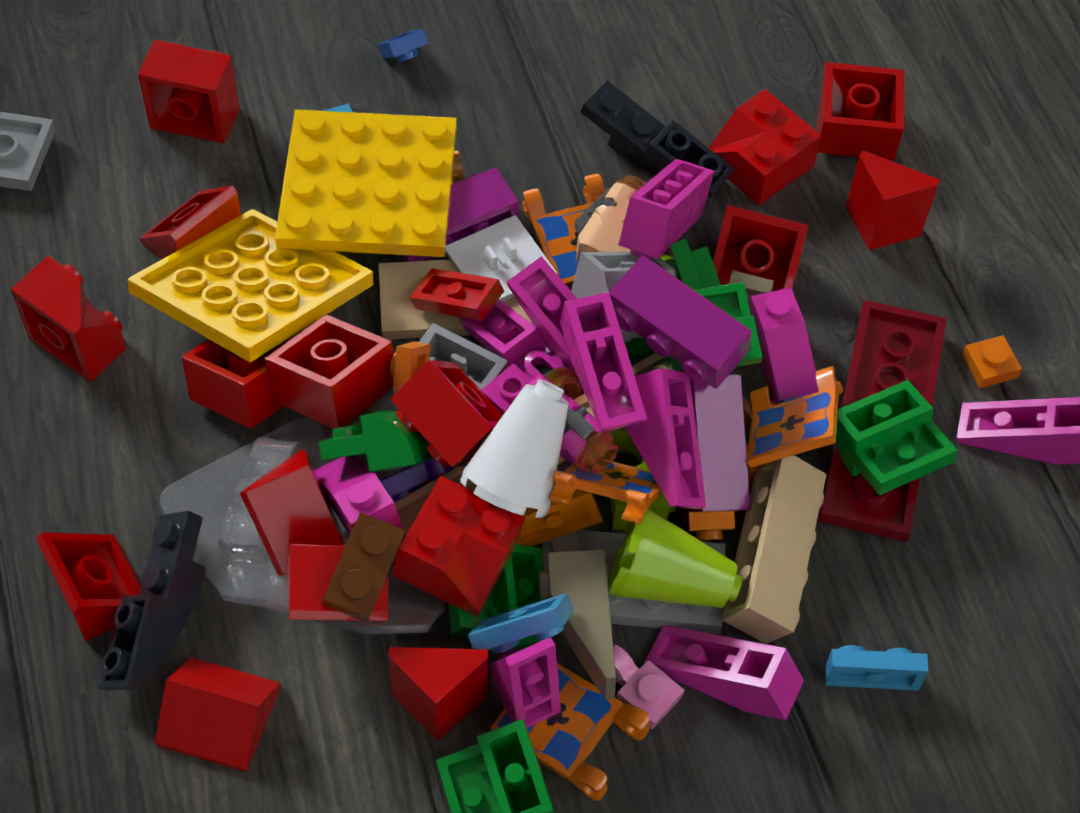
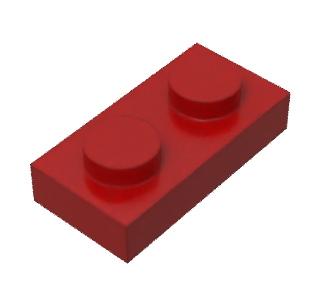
(457, 294)

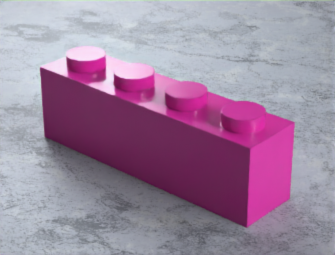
(665, 208)

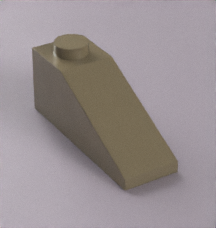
(589, 626)

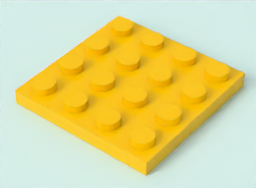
(367, 183)
(247, 290)

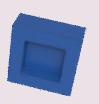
(403, 46)

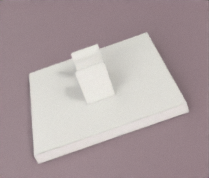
(496, 252)

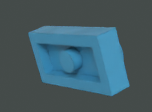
(538, 619)
(876, 669)

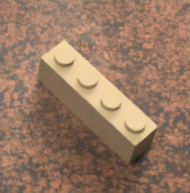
(776, 548)

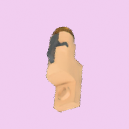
(603, 221)

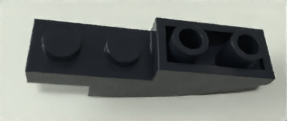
(648, 141)
(154, 619)

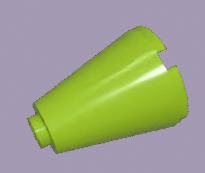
(671, 566)

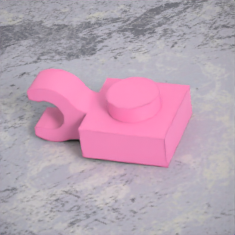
(645, 687)

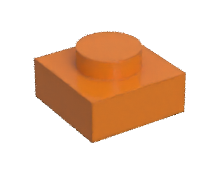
(408, 361)
(991, 361)
(709, 525)

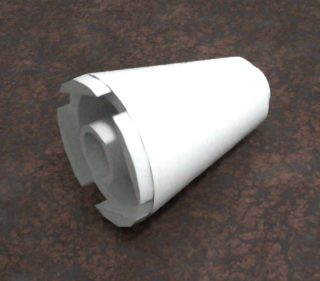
(522, 452)

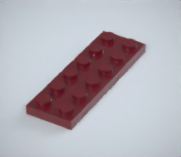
(887, 350)

